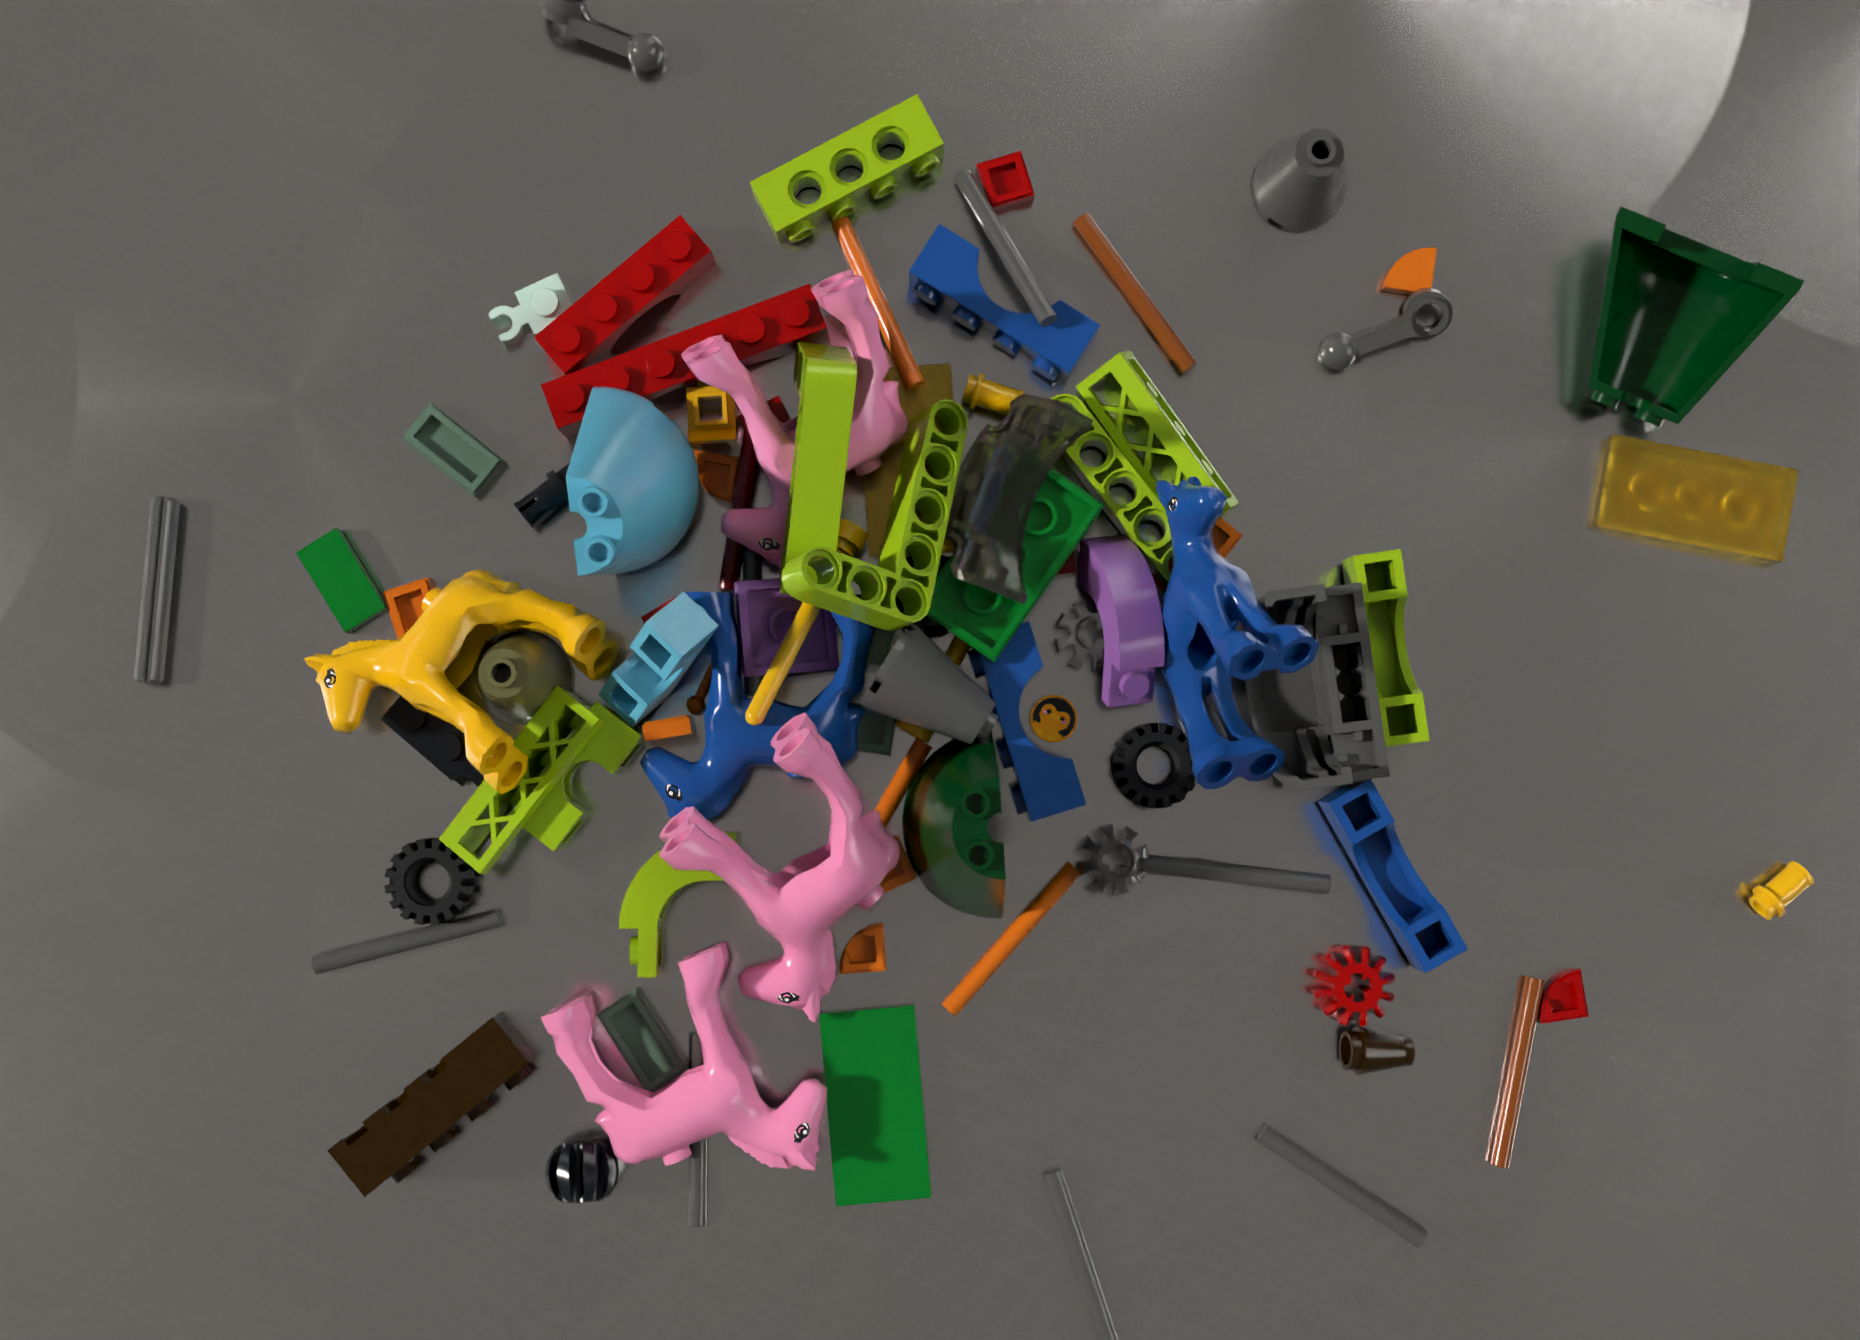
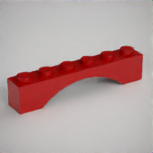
(755, 334)

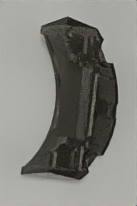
(999, 488)

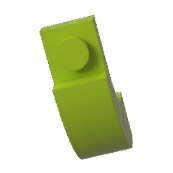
(646, 907)

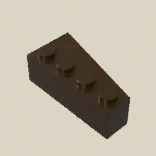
(434, 1104)

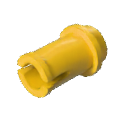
(989, 394)
(1781, 890)

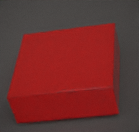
(1005, 181)

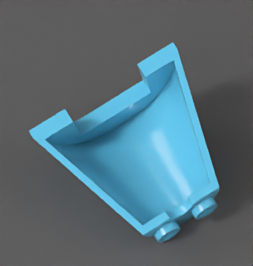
(630, 483)

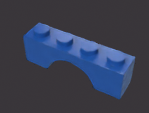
(949, 274)
(1044, 782)
(1403, 899)

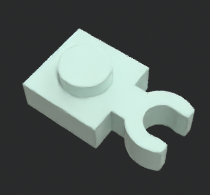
(537, 308)

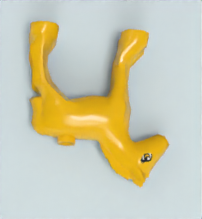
(441, 654)

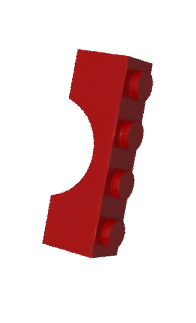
(653, 273)

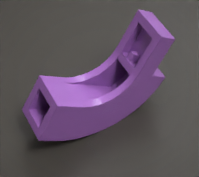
(1130, 617)

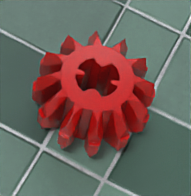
(1340, 975)

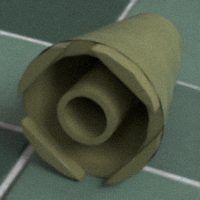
(521, 674)

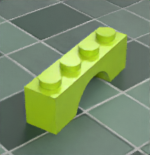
(1385, 603)

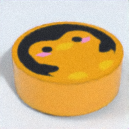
(1053, 718)

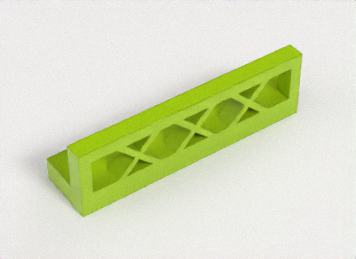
(1162, 423)
(486, 805)

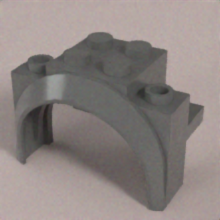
(1325, 697)

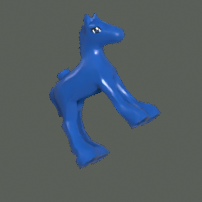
(1205, 649)
(735, 745)

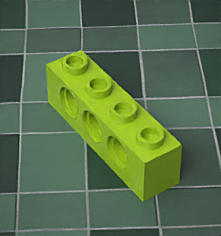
(902, 124)

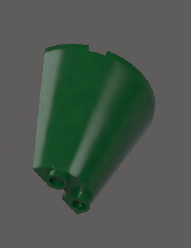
(1675, 317)
(948, 826)

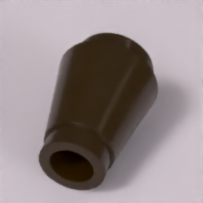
(1374, 1050)

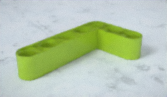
(826, 388)
(1119, 470)
(903, 533)

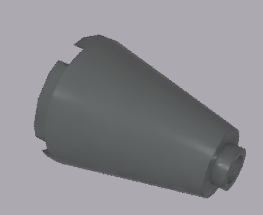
(1301, 180)
(929, 690)

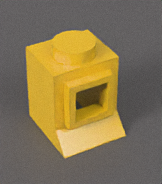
(711, 430)

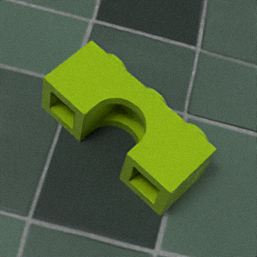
(560, 812)

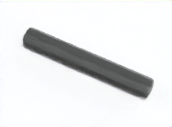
(157, 590)

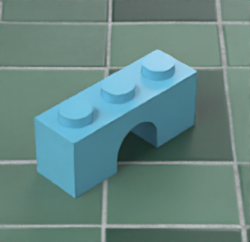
(659, 660)

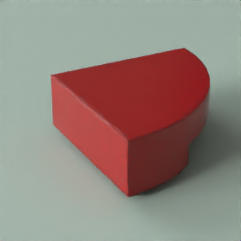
(1563, 998)

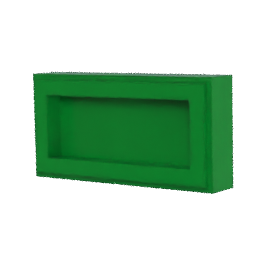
(342, 580)

